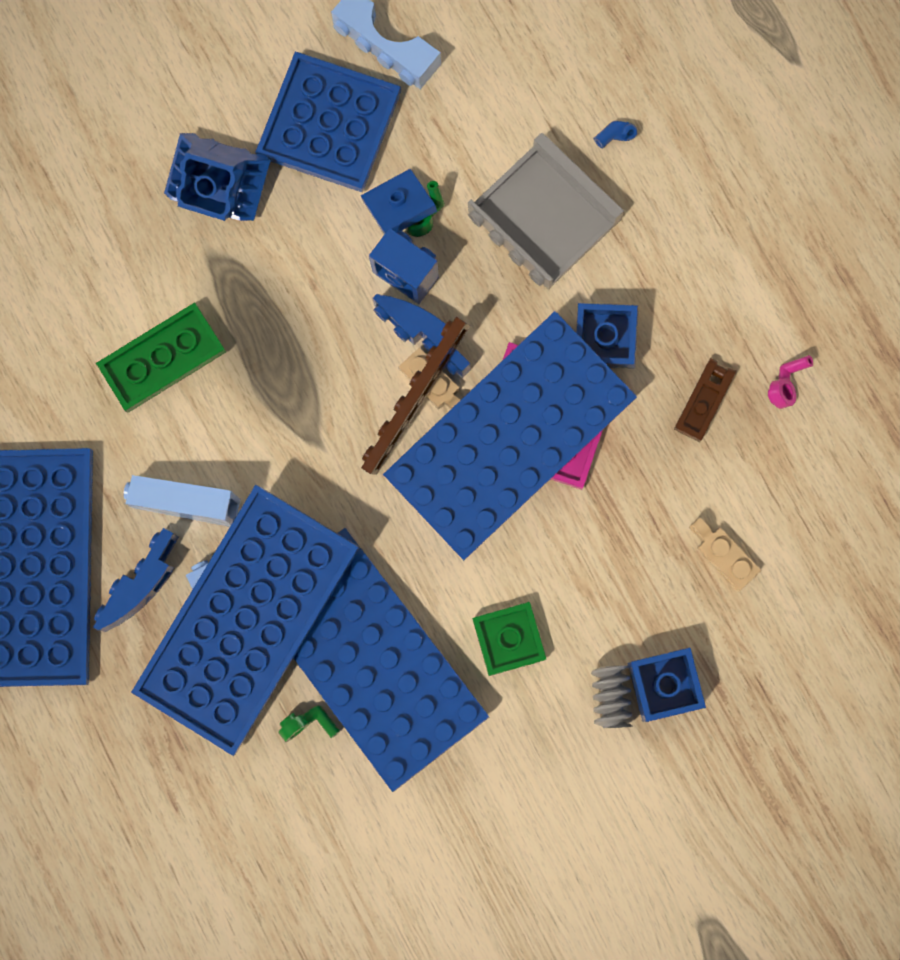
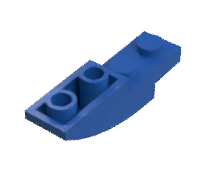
(415, 323)
(130, 594)

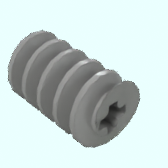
(611, 697)

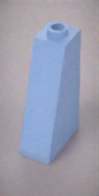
(182, 500)

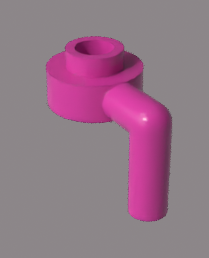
(781, 391)

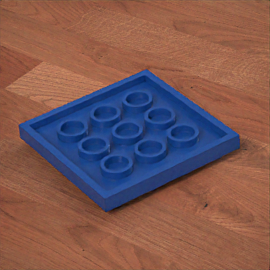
(328, 121)

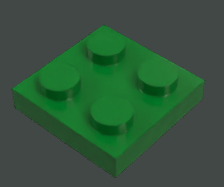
(509, 639)

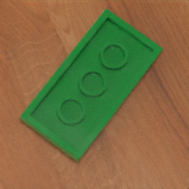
(160, 357)

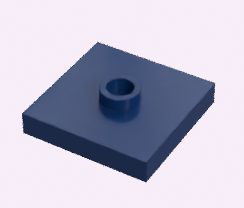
(399, 202)

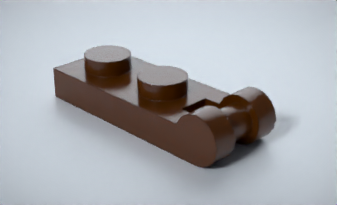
(704, 401)

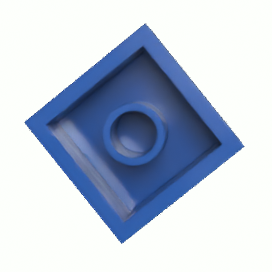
(404, 265)
(610, 332)
(666, 685)

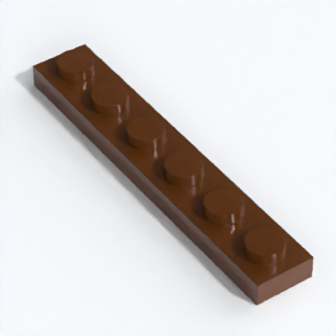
(421, 385)

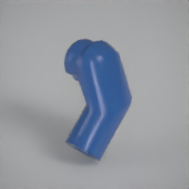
(616, 131)

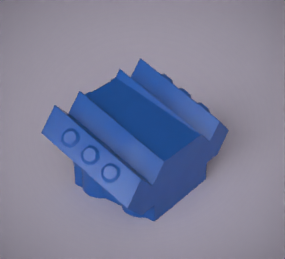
(216, 178)

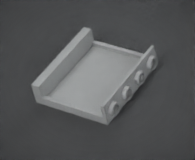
(545, 212)

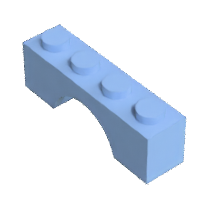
(412, 59)

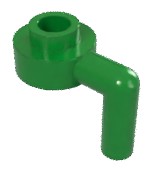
(425, 225)
(294, 725)

